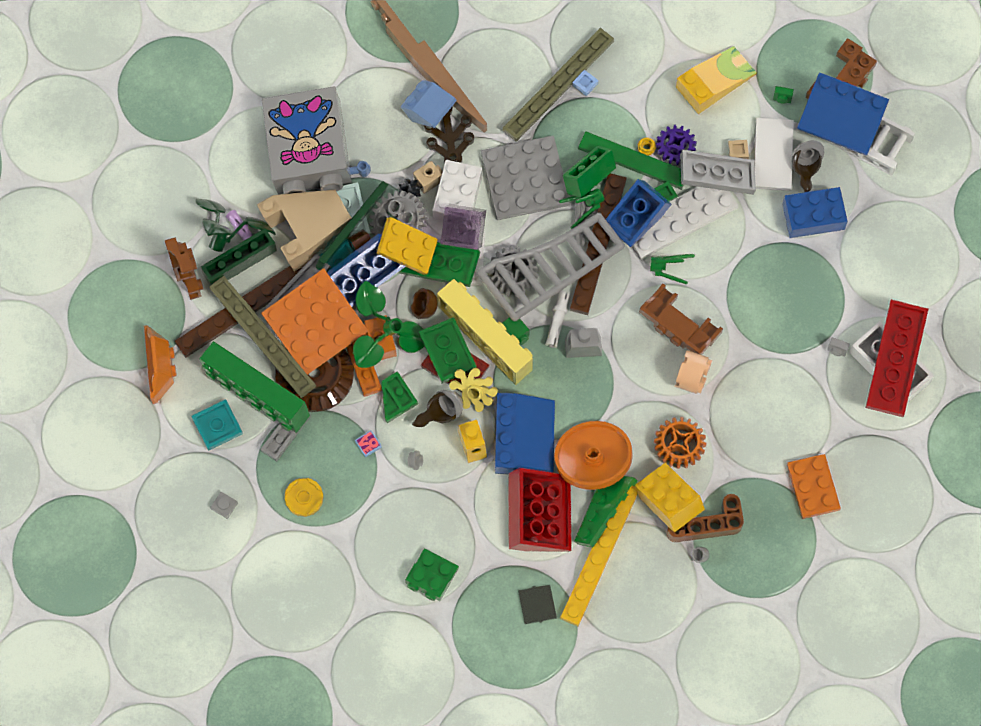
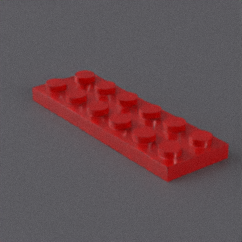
(897, 358)

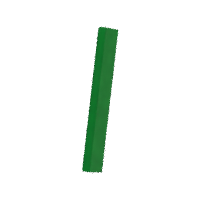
(634, 160)

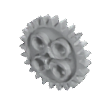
(408, 207)

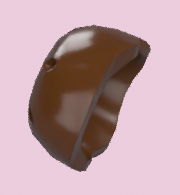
(424, 304)

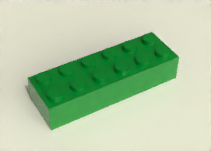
(254, 387)

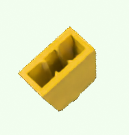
(472, 439)

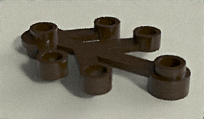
(450, 138)

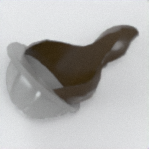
(807, 161)
(441, 408)

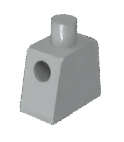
(583, 343)

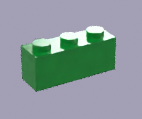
(589, 171)

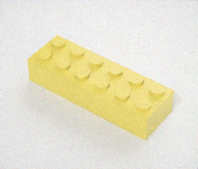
(485, 331)

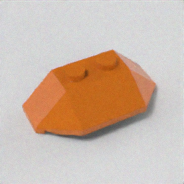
(159, 364)

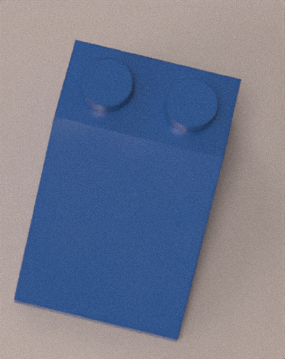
(637, 212)

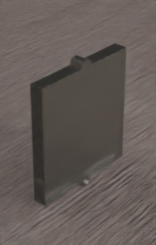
(537, 604)

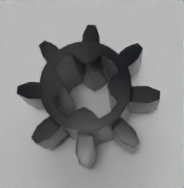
(410, 187)

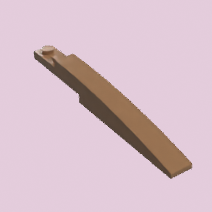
(426, 62)

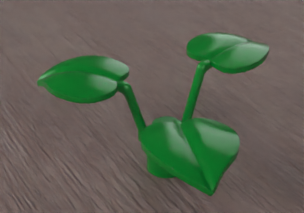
(366, 350)

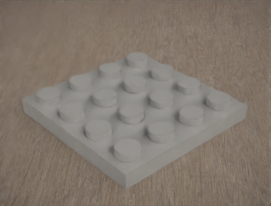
(525, 177)

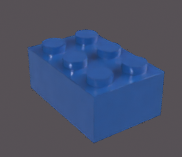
(814, 212)

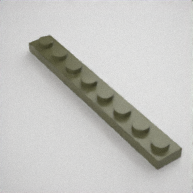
(558, 84)
(262, 337)

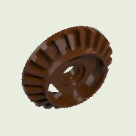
(336, 378)

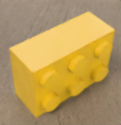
(669, 497)

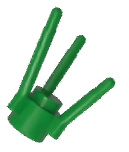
(592, 199)
(659, 263)

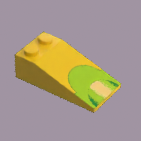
(714, 79)

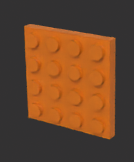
(314, 321)

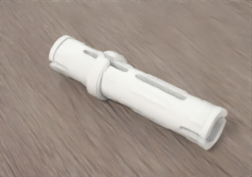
(557, 319)

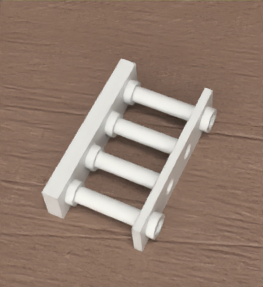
(884, 163)

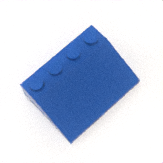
(843, 114)
(524, 433)

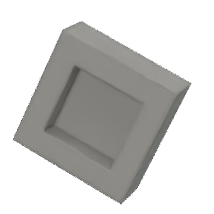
(838, 347)
(224, 505)

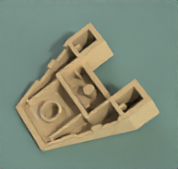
(313, 218)

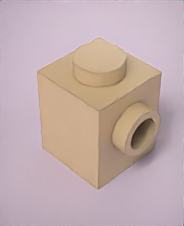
(428, 176)

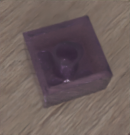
(463, 226)

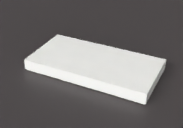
(773, 154)

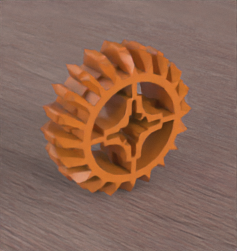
(673, 428)

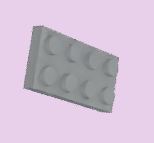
(717, 172)

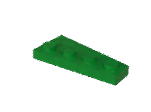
(601, 509)

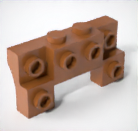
(858, 65)
(184, 266)
(676, 325)

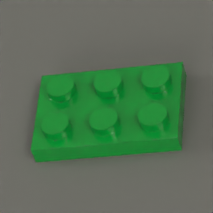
(447, 349)

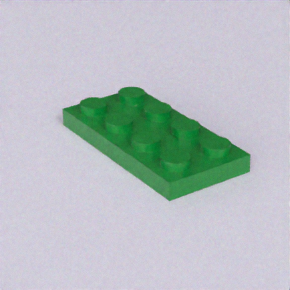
(449, 264)

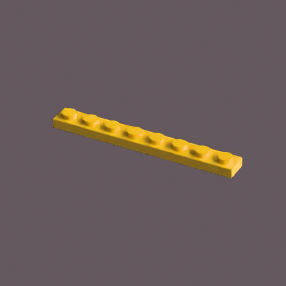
(597, 562)

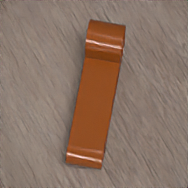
(704, 523)

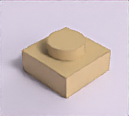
(738, 149)

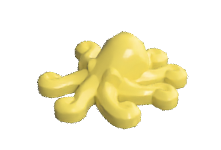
(474, 389)

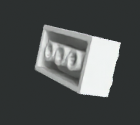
(866, 352)

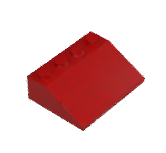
(539, 511)

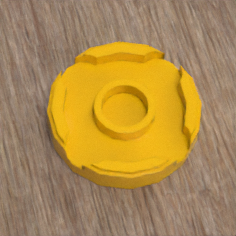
(304, 497)

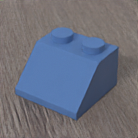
(428, 104)

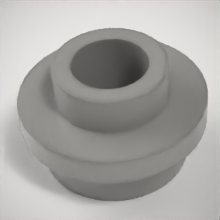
(415, 460)

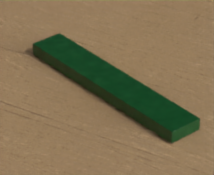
(351, 226)

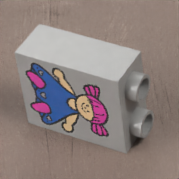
(306, 141)

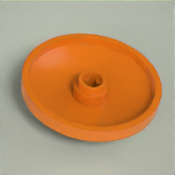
(593, 455)

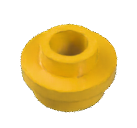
(649, 142)

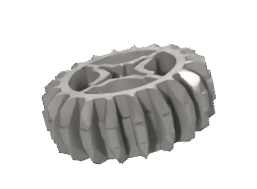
(524, 284)

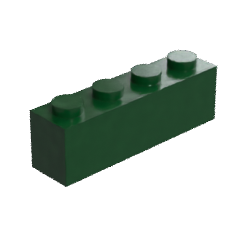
(239, 257)

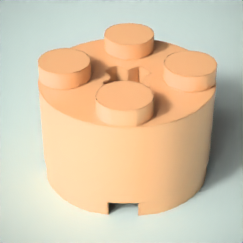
(692, 372)

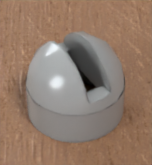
(700, 554)

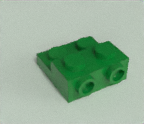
(431, 575)

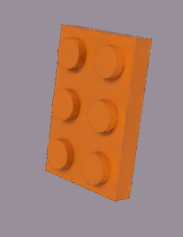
(813, 486)

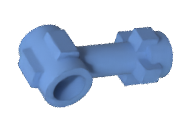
(362, 168)

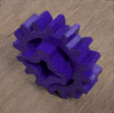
(676, 137)

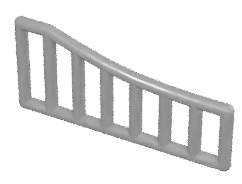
(553, 246)

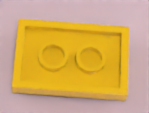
(407, 245)

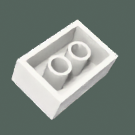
(457, 186)

